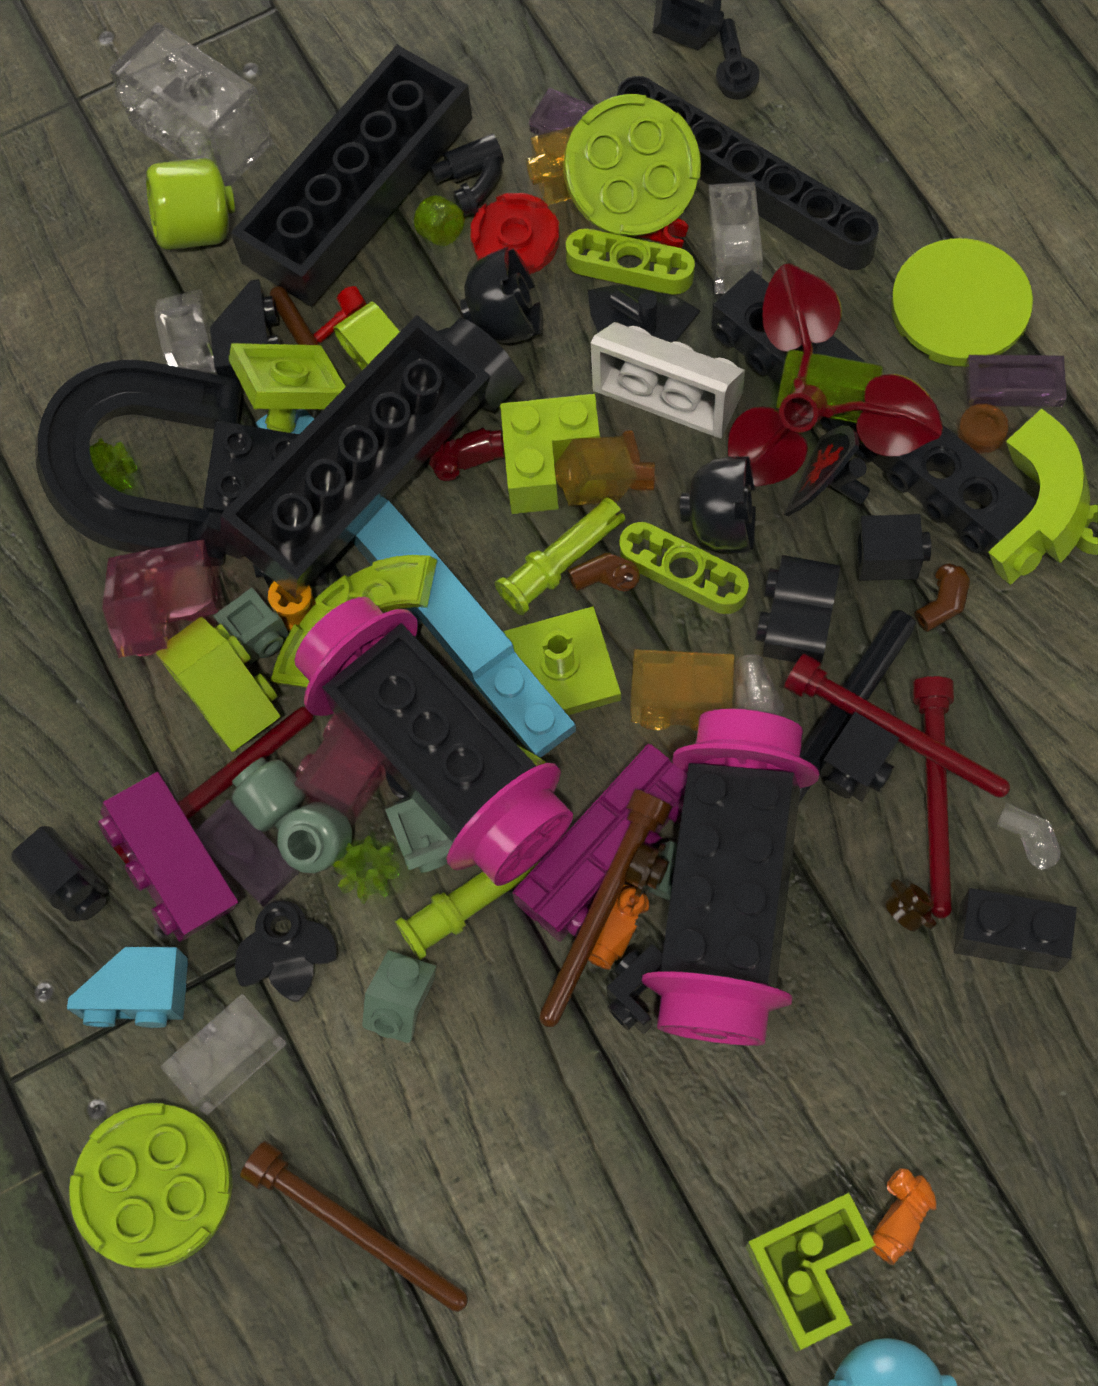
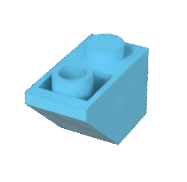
(134, 985)

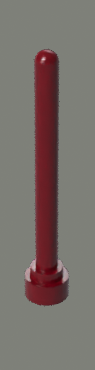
(811, 680)
(933, 697)
(223, 778)

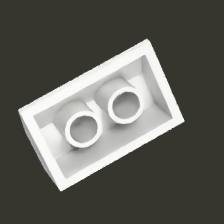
(665, 378)

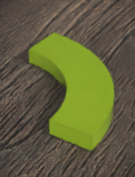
(389, 583)

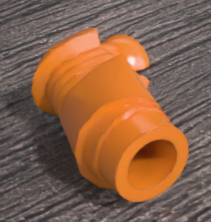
(619, 927)
(902, 1221)

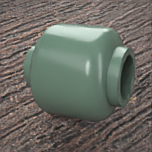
(266, 793)
(314, 837)

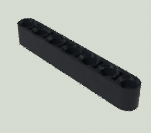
(733, 158)

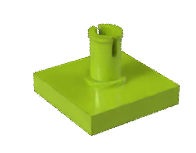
(285, 379)
(569, 659)

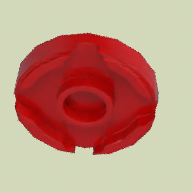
(520, 224)

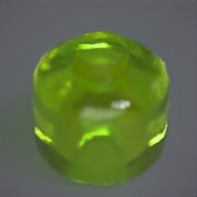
(438, 220)

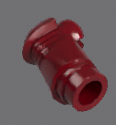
(467, 452)

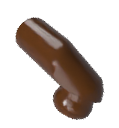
(607, 570)
(951, 598)

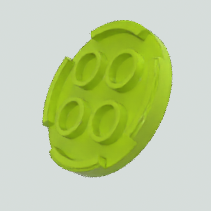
(631, 165)
(961, 300)
(151, 1186)

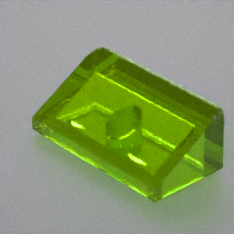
(837, 377)

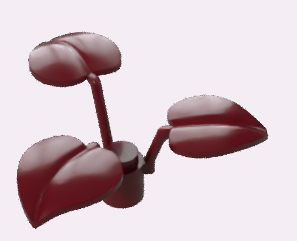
(896, 409)

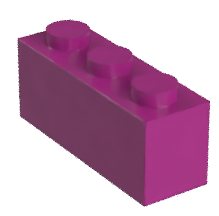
(166, 857)

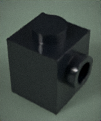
(891, 547)
(859, 759)

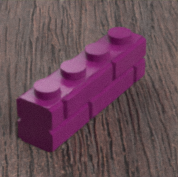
(571, 873)

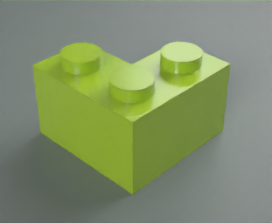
(534, 441)
(213, 675)
(795, 1264)

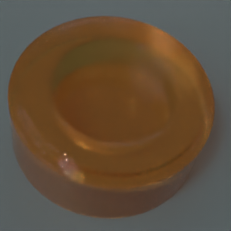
(983, 428)

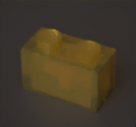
(679, 687)

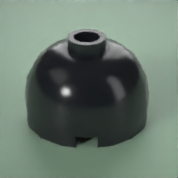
(500, 298)
(722, 505)

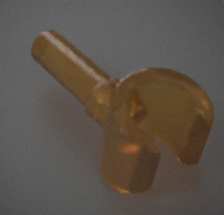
(644, 470)

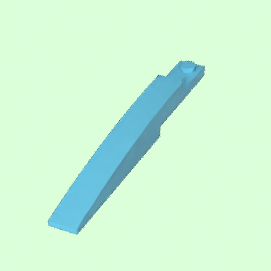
(467, 632)

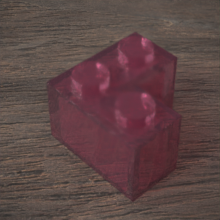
(153, 589)

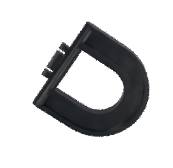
(111, 392)

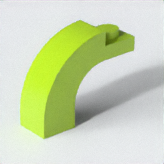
(1058, 519)

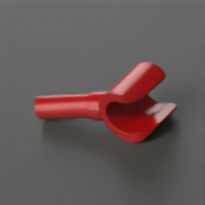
(676, 228)
(350, 302)

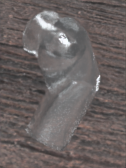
(1035, 833)

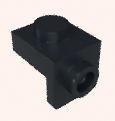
(688, 20)
(629, 987)

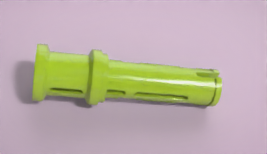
(545, 567)
(448, 912)

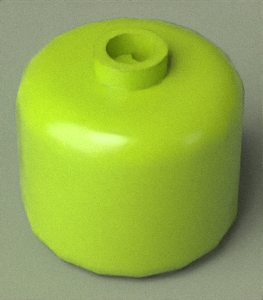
(188, 203)

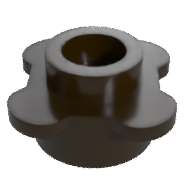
(647, 868)
(910, 906)

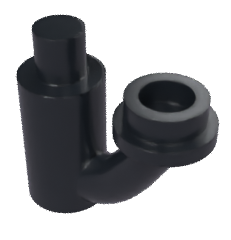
(468, 160)

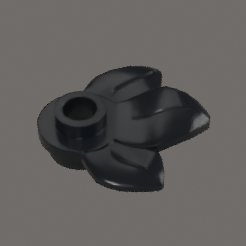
(285, 958)

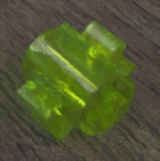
(113, 464)
(375, 878)

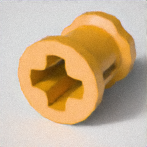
(289, 608)

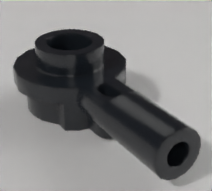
(736, 74)

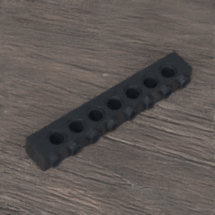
(968, 473)

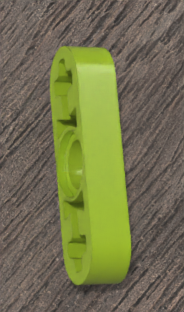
(619, 246)
(720, 570)

